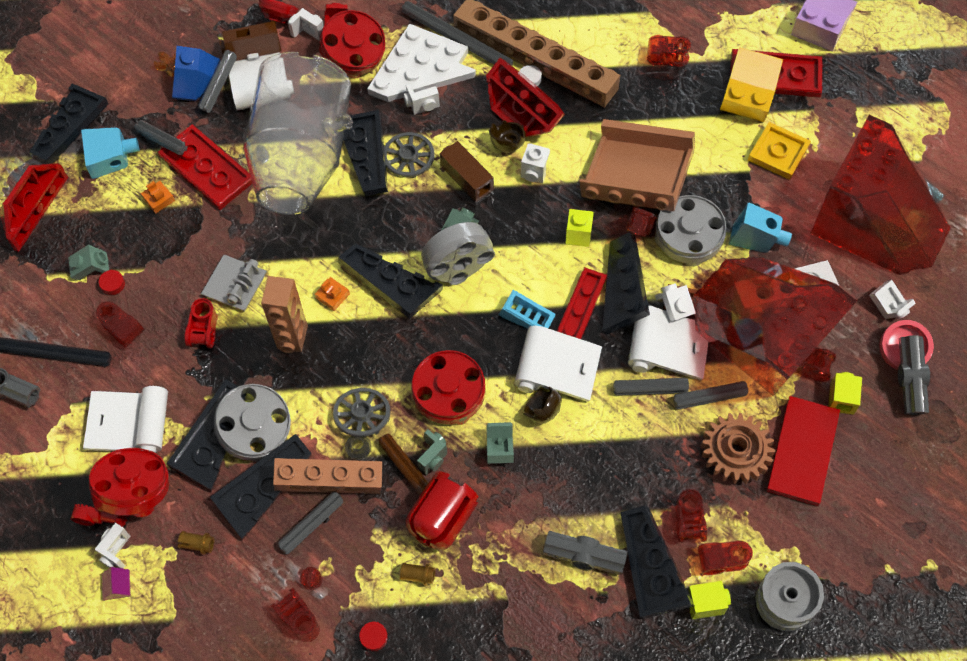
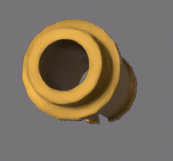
(197, 542)
(417, 573)

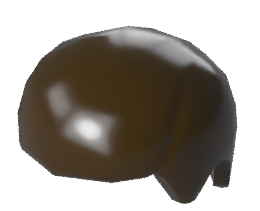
(507, 136)
(543, 406)

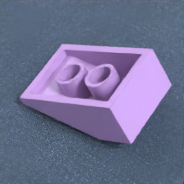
(823, 21)

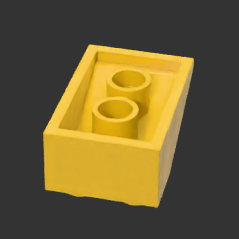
(751, 84)

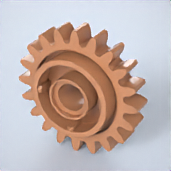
(733, 463)

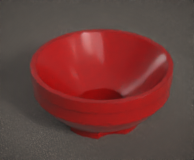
(277, 10)

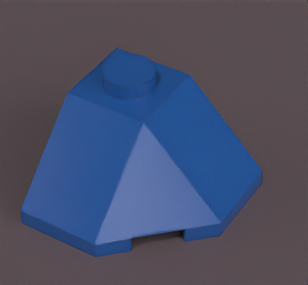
(192, 72)

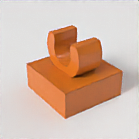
(157, 196)
(332, 293)

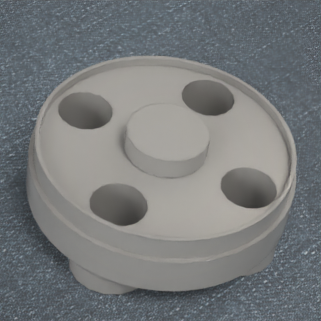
(691, 230)
(457, 252)
(251, 421)

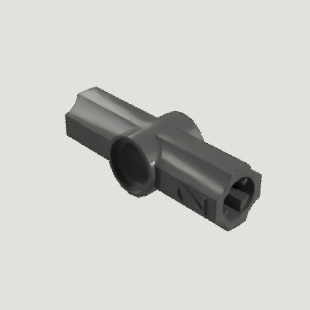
(913, 375)
(18, 389)
(585, 553)

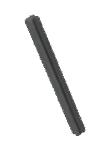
(453, 33)

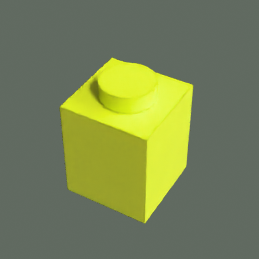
(579, 227)
(845, 392)
(709, 599)

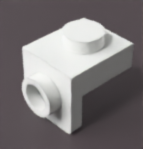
(305, 21)
(422, 100)
(534, 163)
(890, 301)
(677, 302)
(111, 544)

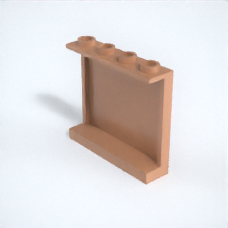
(639, 165)

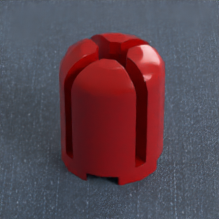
(441, 512)

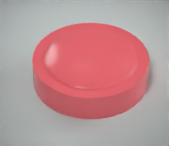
(890, 341)

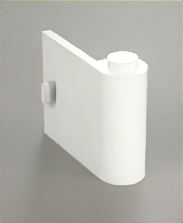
(244, 77)
(667, 345)
(557, 362)
(127, 420)

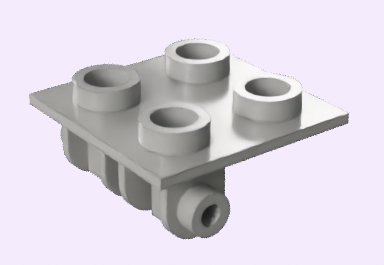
(234, 282)

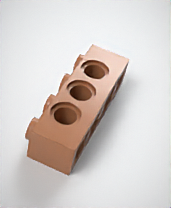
(284, 314)
(327, 476)

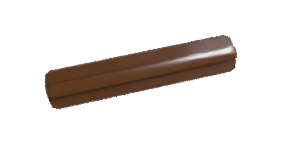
(403, 463)

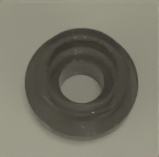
(358, 453)

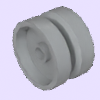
(798, 583)

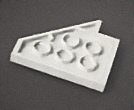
(423, 62)

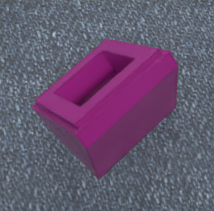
(116, 583)

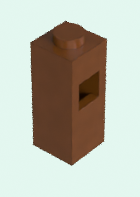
(251, 39)
(466, 171)

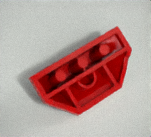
(520, 100)
(30, 201)

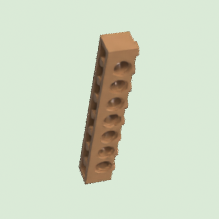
(531, 48)

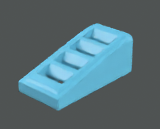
(531, 306)

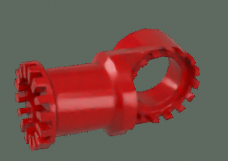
(89, 516)

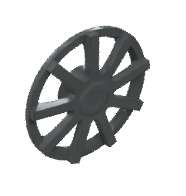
(408, 155)
(361, 412)

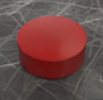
(111, 282)
(373, 636)

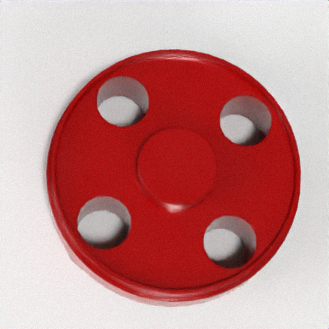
(353, 42)
(448, 387)
(128, 482)

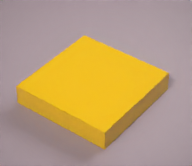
(779, 150)

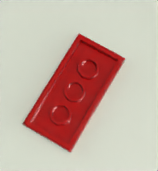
(798, 74)
(207, 168)
(803, 451)

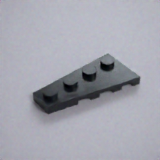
(73, 116)
(366, 151)
(396, 285)
(625, 285)
(200, 453)
(253, 491)
(654, 572)

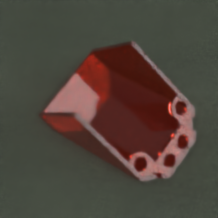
(882, 204)
(767, 316)

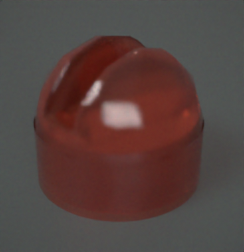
(316, 579)

